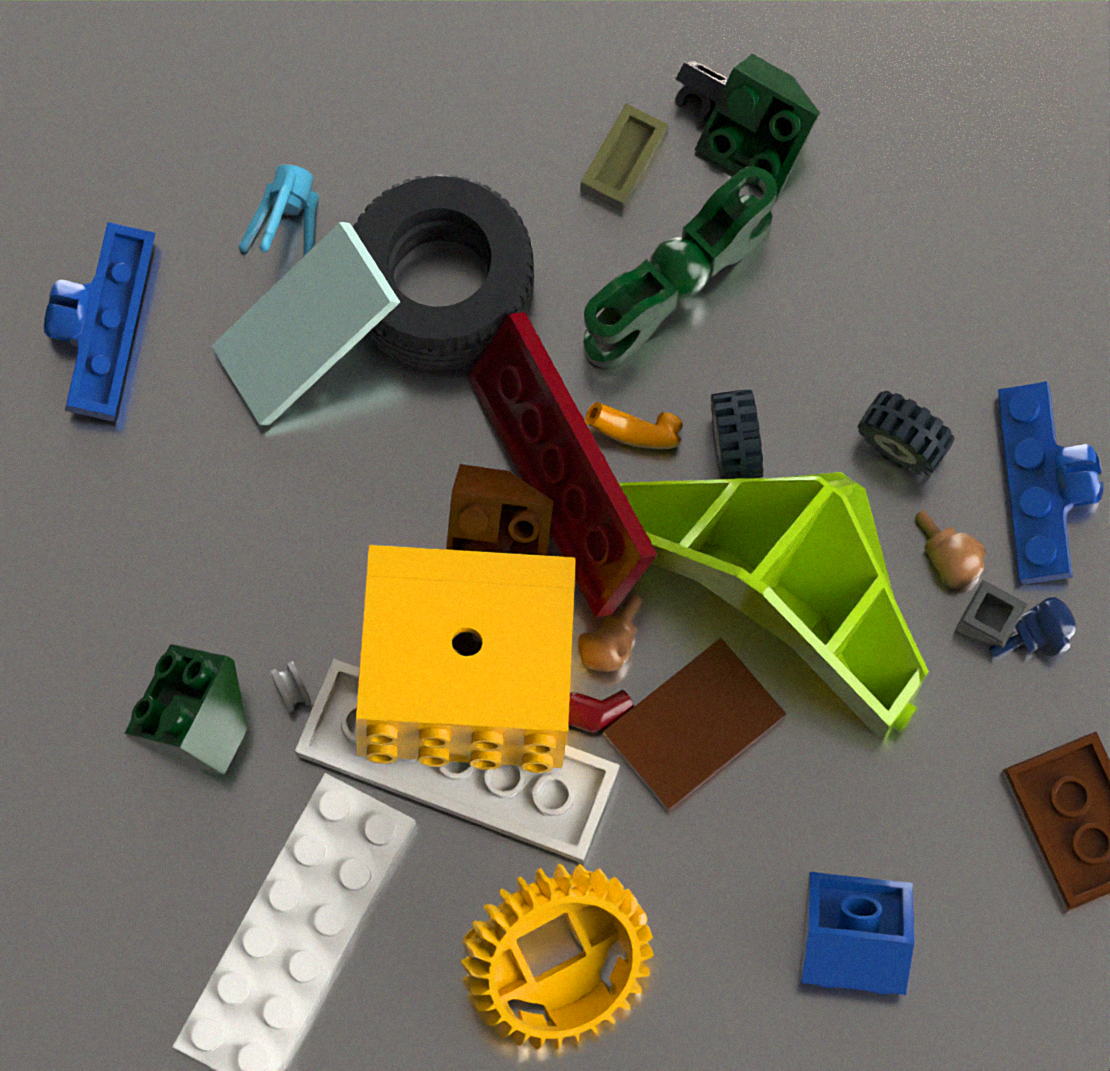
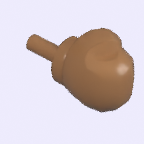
(953, 554)
(612, 642)

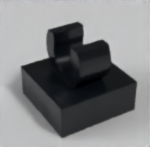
(702, 82)

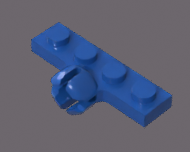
(101, 319)
(1043, 482)

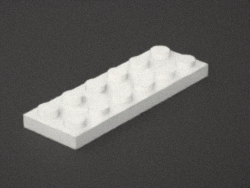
(543, 809)
(296, 931)

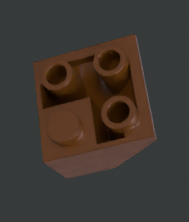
(497, 513)

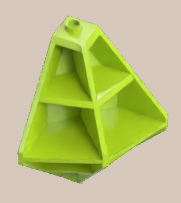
(804, 567)

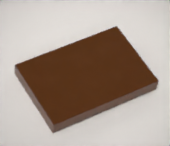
(694, 724)
(1067, 815)

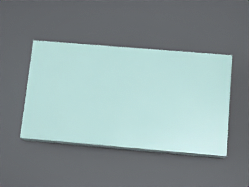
(305, 323)

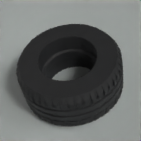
(457, 212)

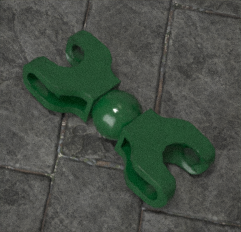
(678, 268)

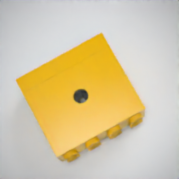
(465, 658)

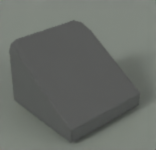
(991, 615)

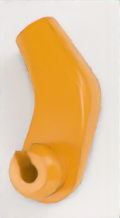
(633, 430)

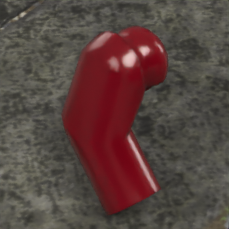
(596, 714)

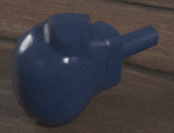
(1043, 628)

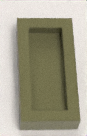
(624, 156)

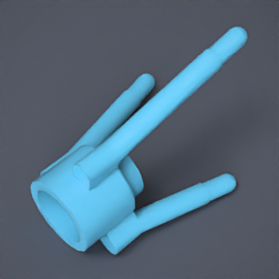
(287, 196)

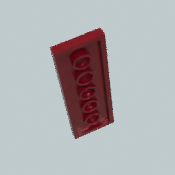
(562, 462)

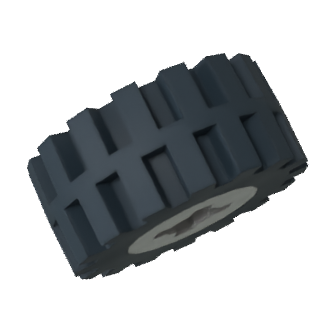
(906, 433)
(737, 434)

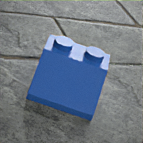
(858, 933)

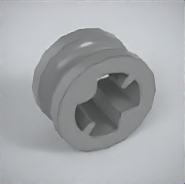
(290, 686)

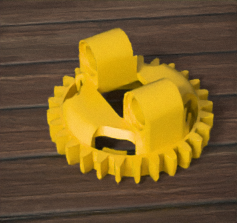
(572, 991)

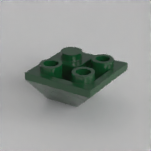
(759, 121)
(192, 709)

